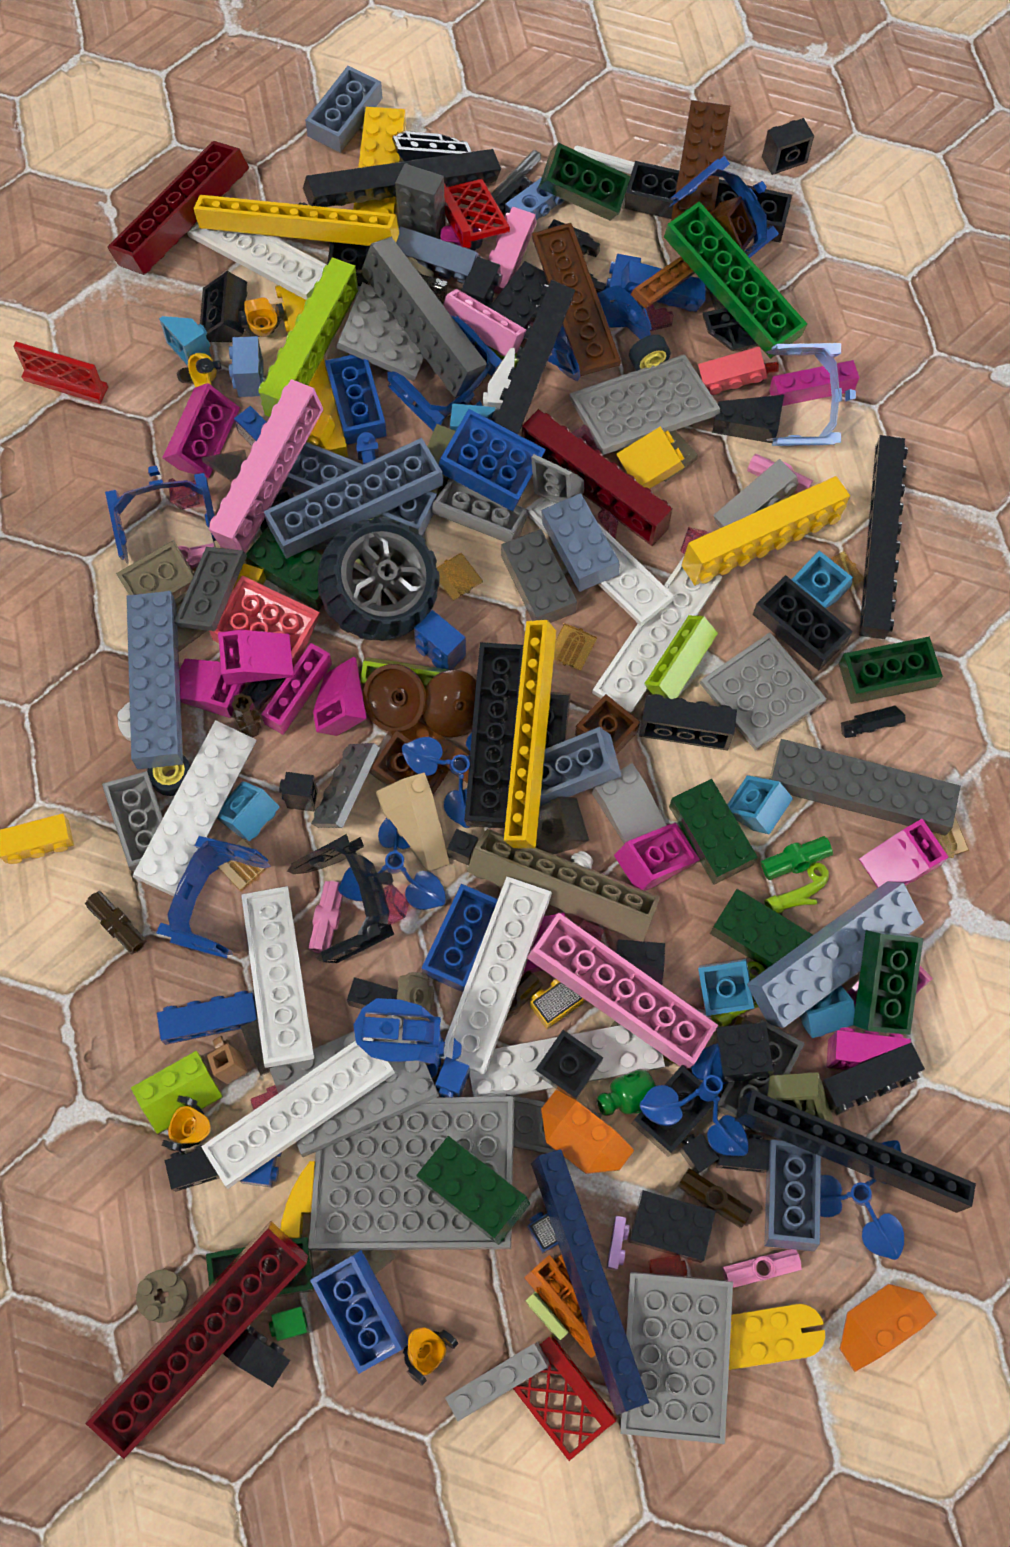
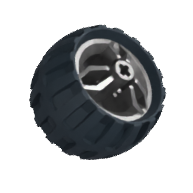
(410, 566)

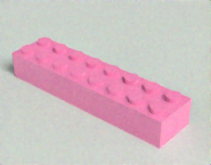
(266, 467)
(622, 991)

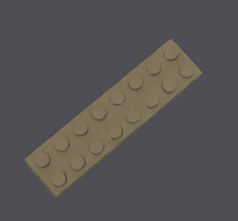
(573, 887)

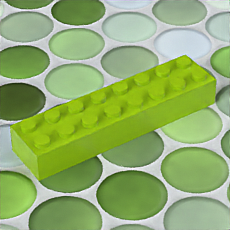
(312, 331)

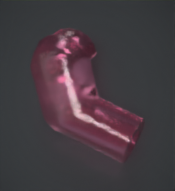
(609, 521)

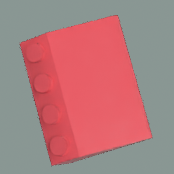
(265, 610)

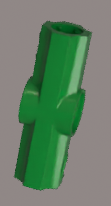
(796, 858)

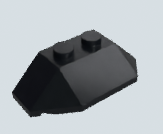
(427, 145)
(727, 330)

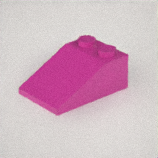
(656, 856)

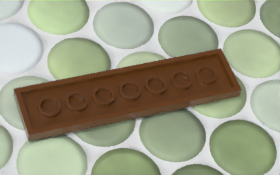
(702, 146)
(585, 320)

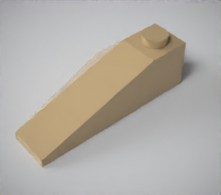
(414, 814)

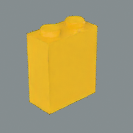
(652, 458)

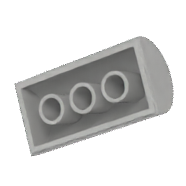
(478, 512)
(134, 814)

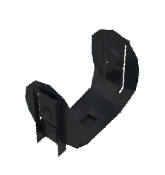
(375, 926)

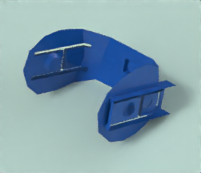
(763, 233)
(617, 315)
(435, 414)
(117, 504)
(205, 861)
(413, 1030)

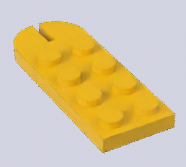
(774, 1336)

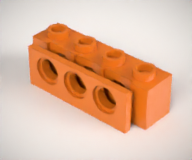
(555, 1288)

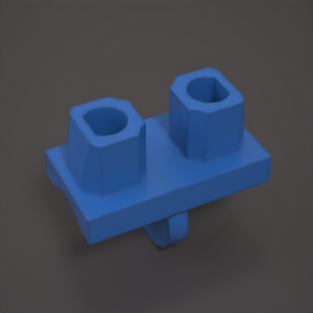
(367, 447)

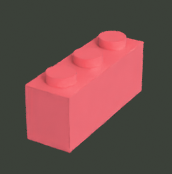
(733, 371)

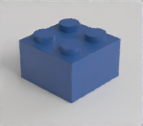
(439, 641)

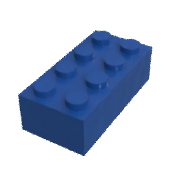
(355, 397)
(459, 938)
(360, 1311)

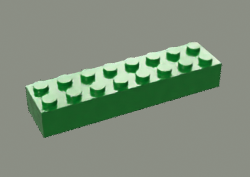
(734, 279)

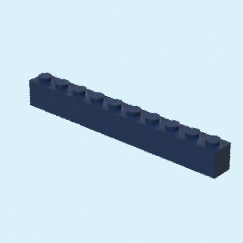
(589, 1283)

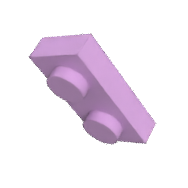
(620, 1232)

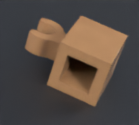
(226, 1061)

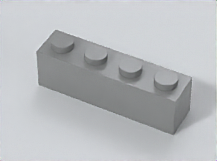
(761, 493)
(497, 1381)

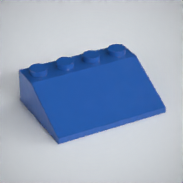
(489, 459)

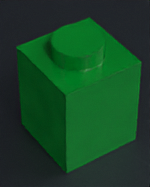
(289, 1324)

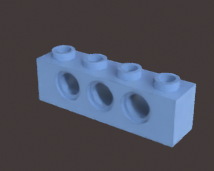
(534, 201)

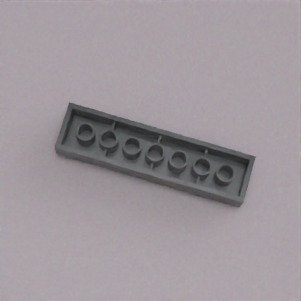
(422, 316)
(865, 786)

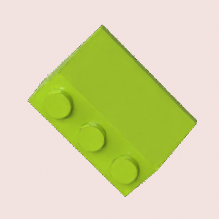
(160, 1091)

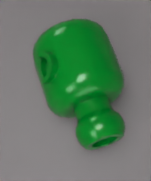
(626, 1093)

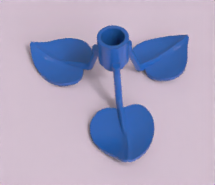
(424, 756)
(422, 893)
(663, 1107)
(880, 1237)

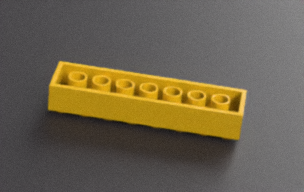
(379, 149)
(765, 531)

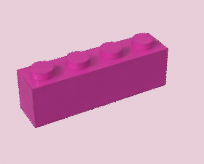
(813, 383)
(296, 689)

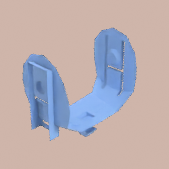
(825, 354)

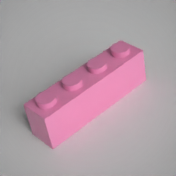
(512, 244)
(488, 324)

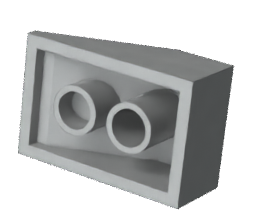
(554, 481)
(629, 805)

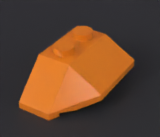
(582, 1136)
(883, 1324)

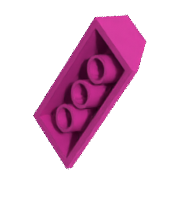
(201, 430)

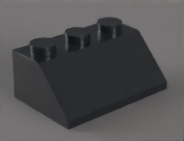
(220, 307)

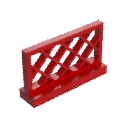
(457, 215)
(52, 372)
(581, 1388)

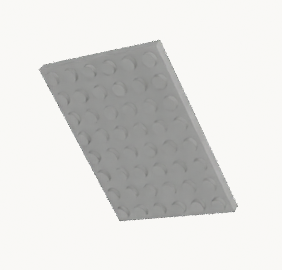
(369, 1184)

